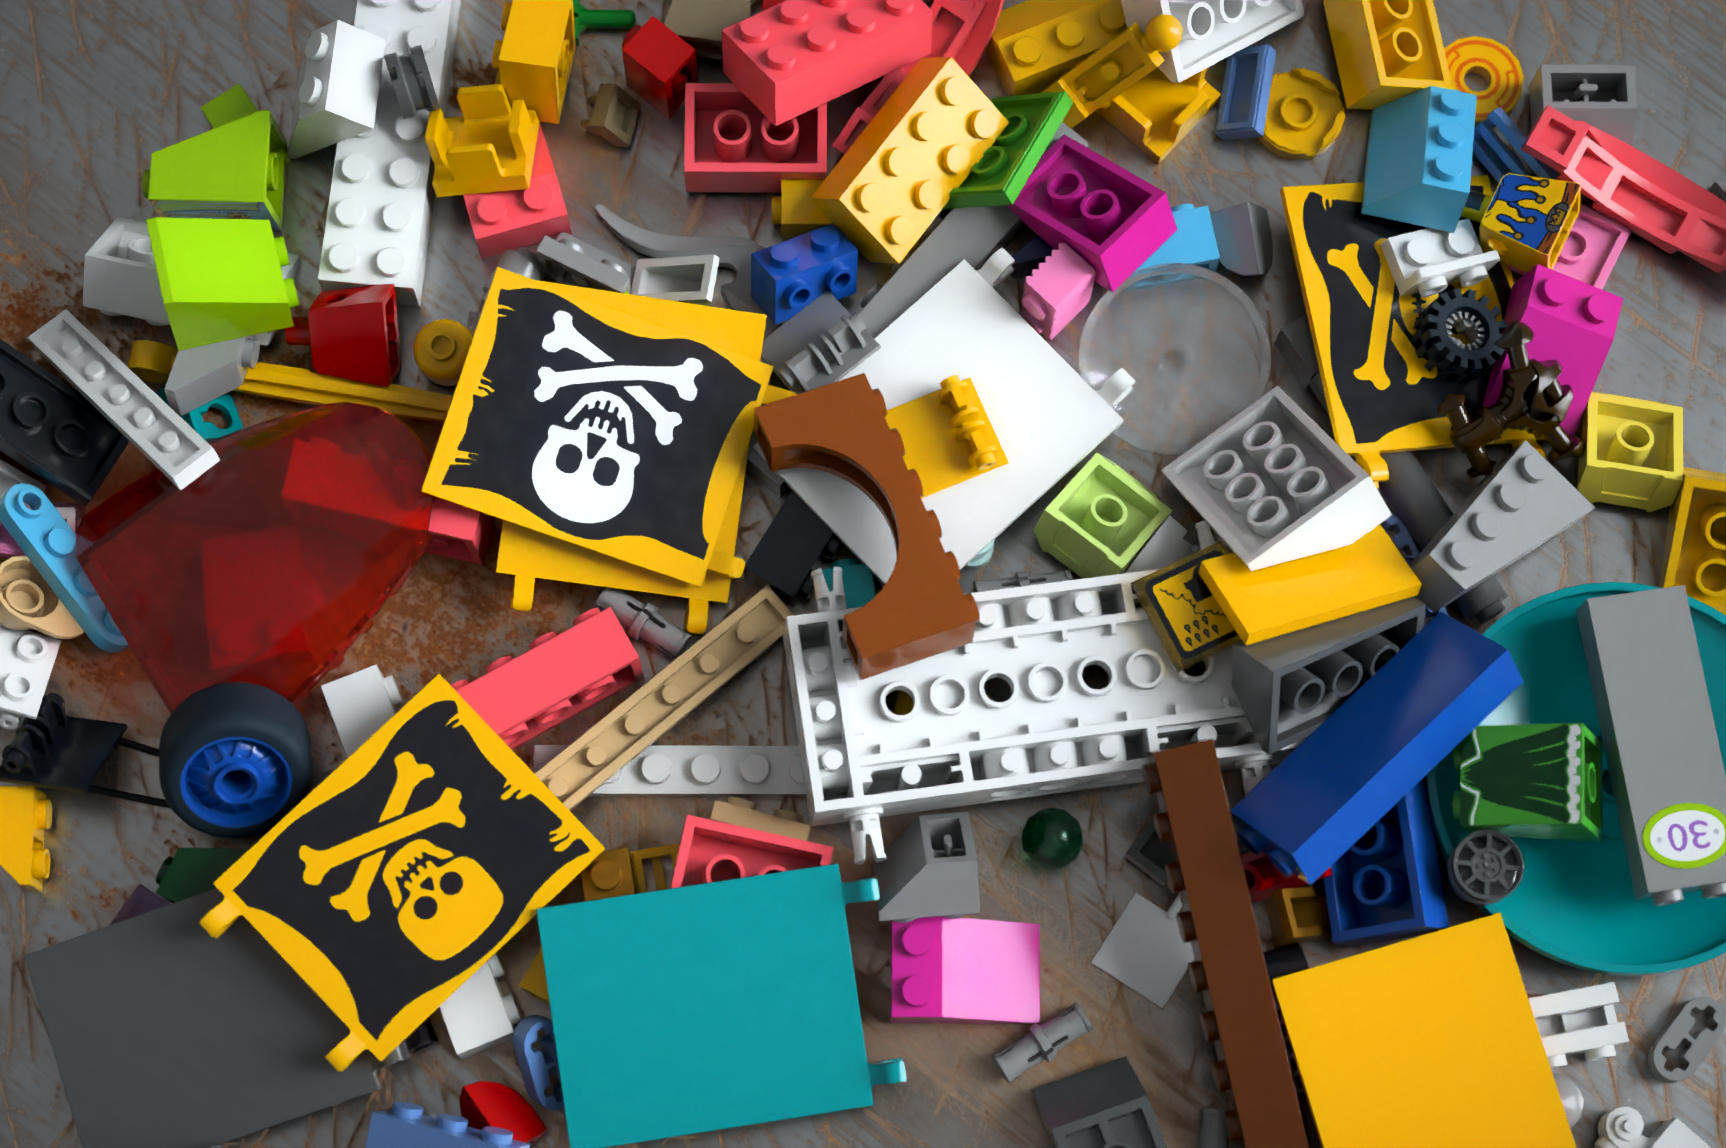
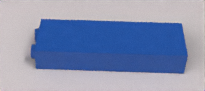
(1375, 748)

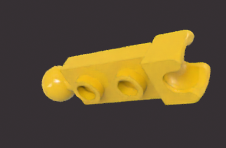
(1116, 66)

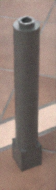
(1408, 487)

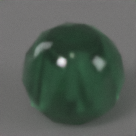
(1052, 838)

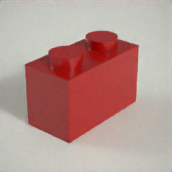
(659, 65)

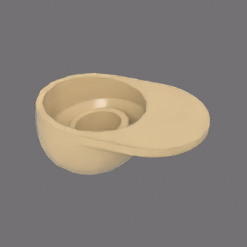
(31, 603)

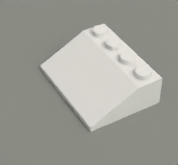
(1277, 485)

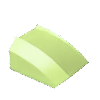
(1100, 520)

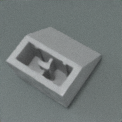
(1588, 93)
(929, 870)

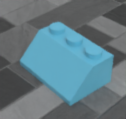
(1421, 158)

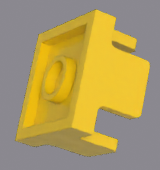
(1160, 112)
(484, 148)

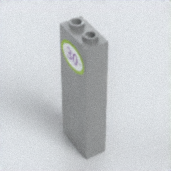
(1658, 741)

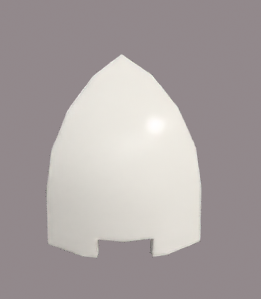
(1164, 548)

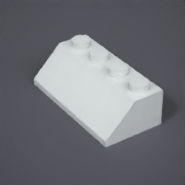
(1212, 28)
(124, 276)

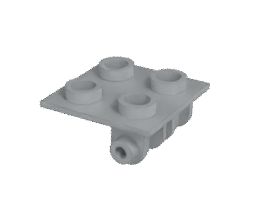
(818, 345)

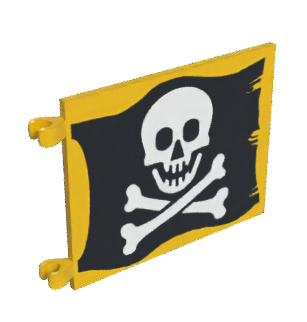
(599, 429)

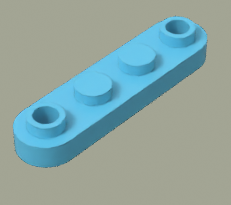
(52, 550)

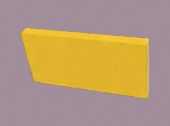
(1309, 588)

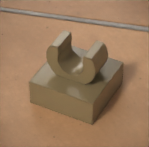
(613, 115)

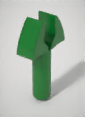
(600, 19)

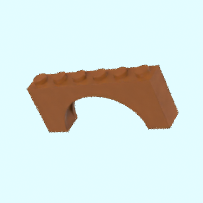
(846, 434)

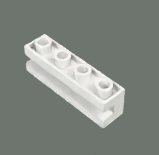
(1579, 1023)

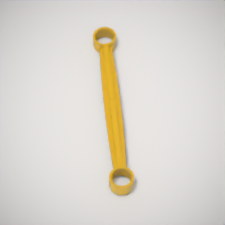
(154, 362)

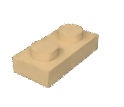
(743, 814)

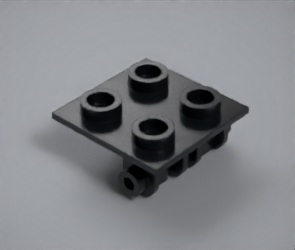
(59, 749)

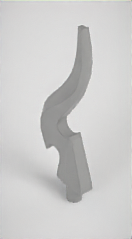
(732, 251)

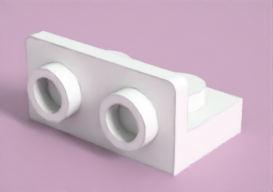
(1436, 258)

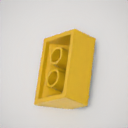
(1048, 37)
(1386, 49)

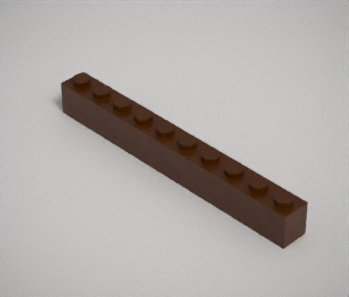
(1225, 946)

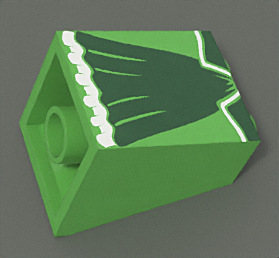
(1531, 781)

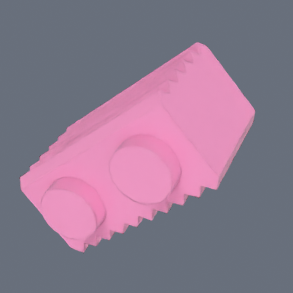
(1056, 291)

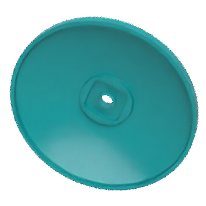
(1573, 893)

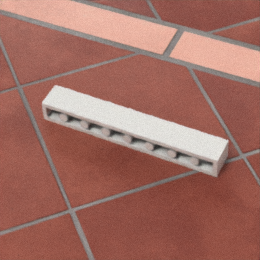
(477, 1012)

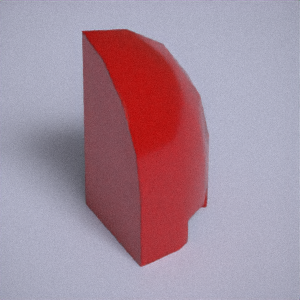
(502, 1107)

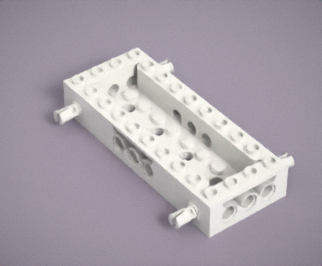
(1040, 741)

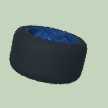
(234, 759)

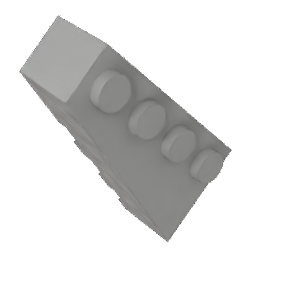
(1498, 524)

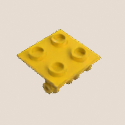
(947, 436)

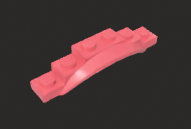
(958, 31)
(1633, 188)

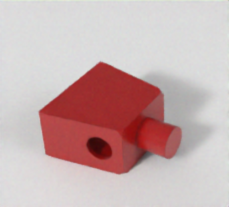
(352, 334)

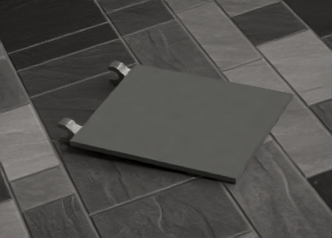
(188, 1032)

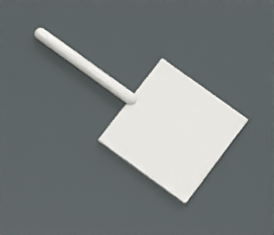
(1146, 950)

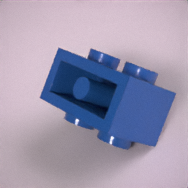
(801, 270)

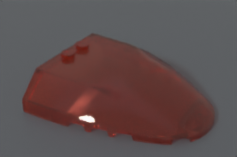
(267, 554)

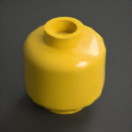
(442, 350)

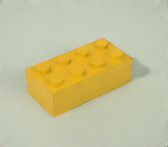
(910, 160)

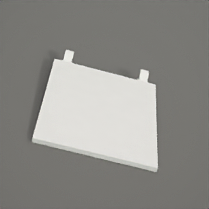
(1029, 392)

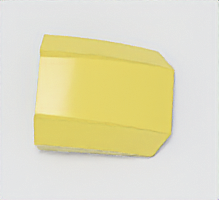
(1631, 452)

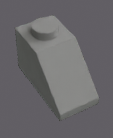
(209, 372)

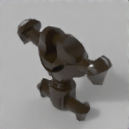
(1528, 400)

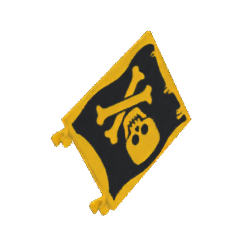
(1364, 329)
(406, 869)

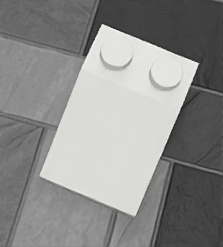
(335, 87)

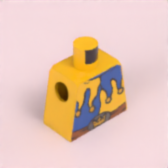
(1525, 219)

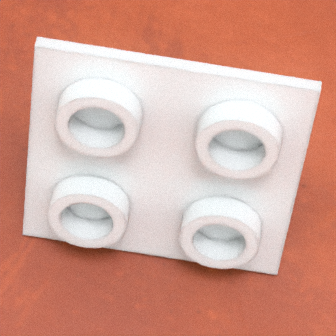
(24, 673)

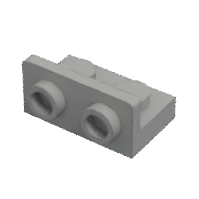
(583, 265)

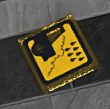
(1186, 611)

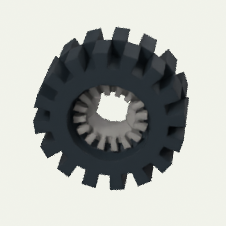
(1467, 317)

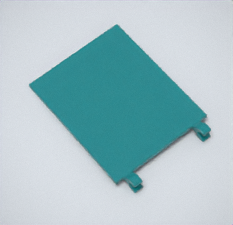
(708, 1006)

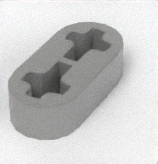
(1696, 1046)

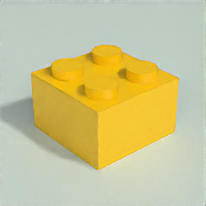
(536, 54)

